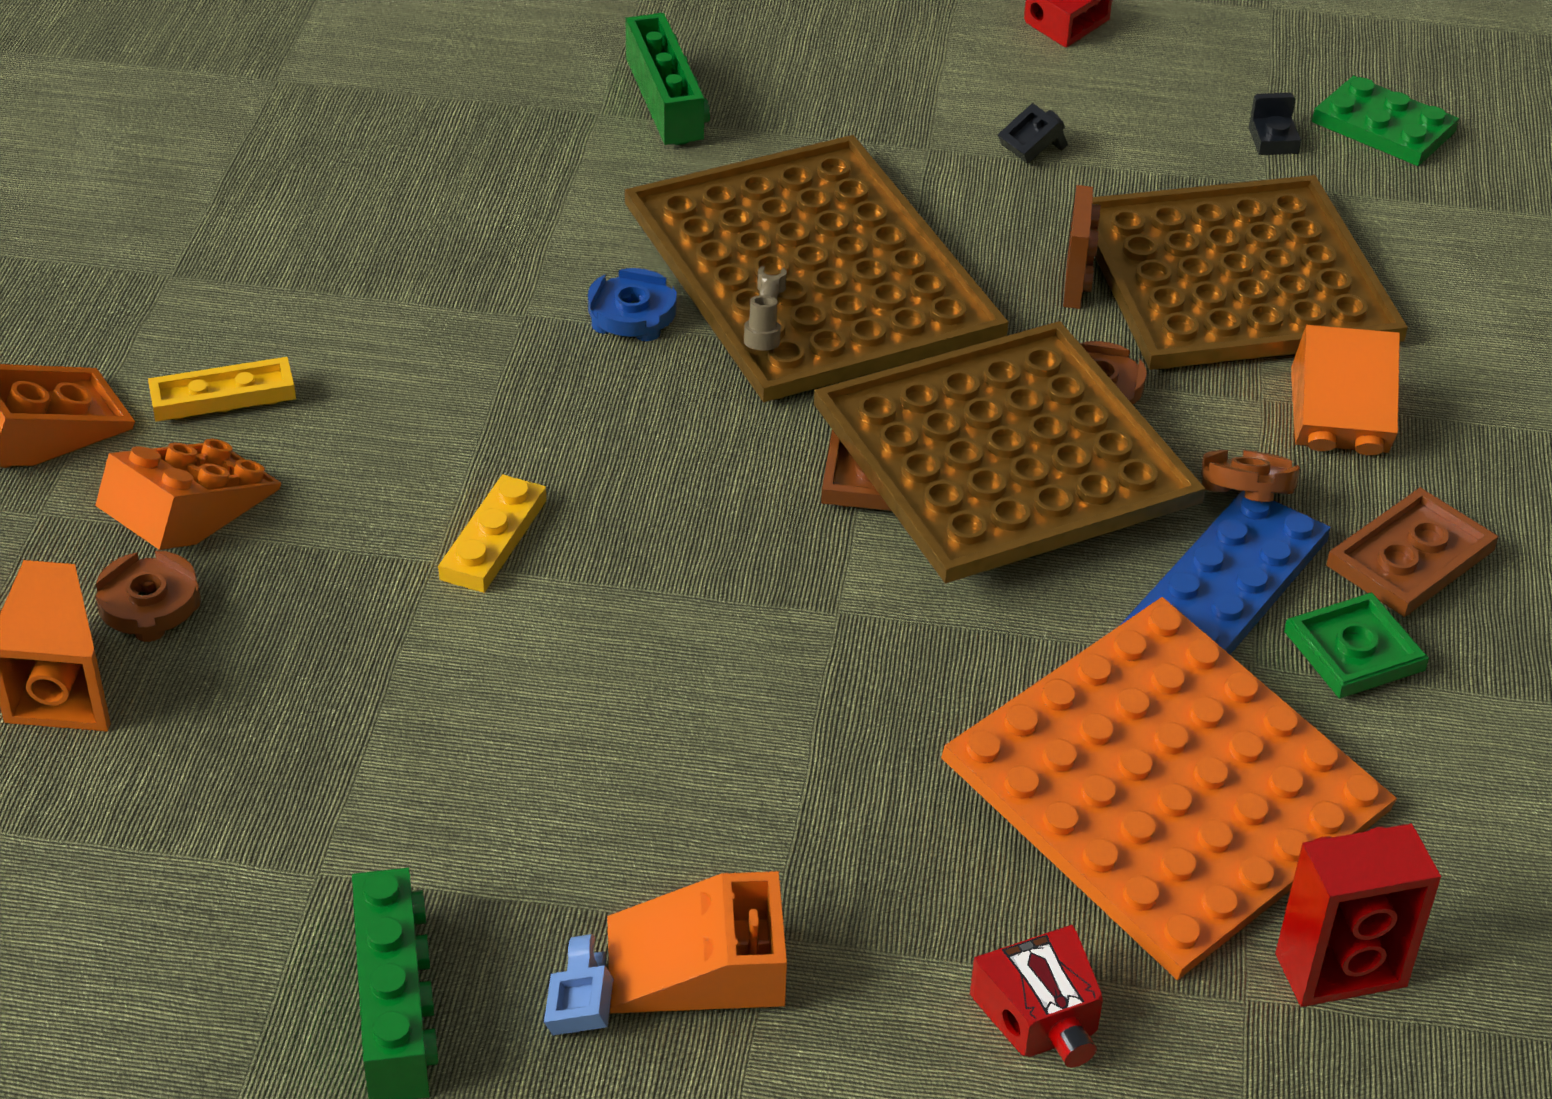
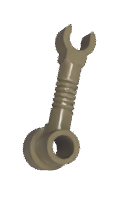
(762, 328)

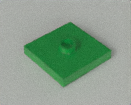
(1356, 645)

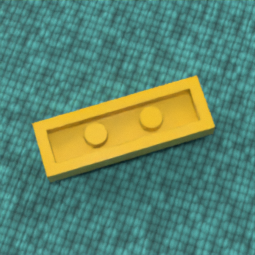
(221, 389)
(492, 533)

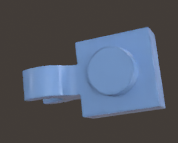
(582, 994)

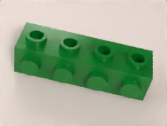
(665, 79)
(390, 985)

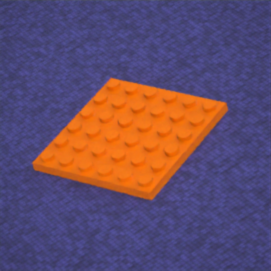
(1166, 783)

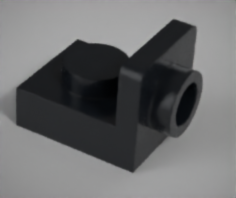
(1273, 124)
(1033, 133)

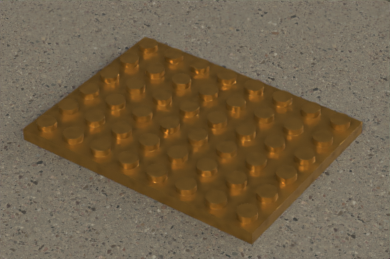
(860, 262)

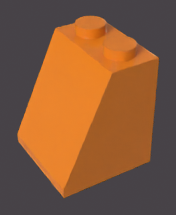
(1346, 389)
(49, 652)

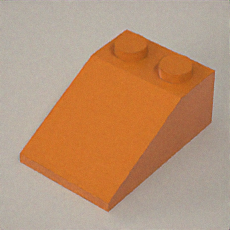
(55, 412)

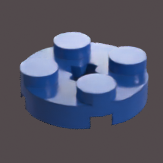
(614, 313)

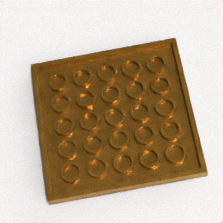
(1235, 270)
(1006, 450)

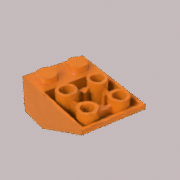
(181, 490)
(701, 947)

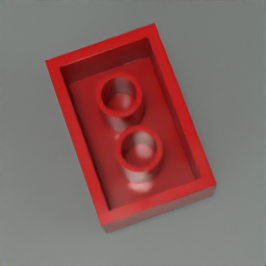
(1356, 914)

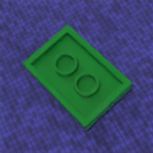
(1385, 120)

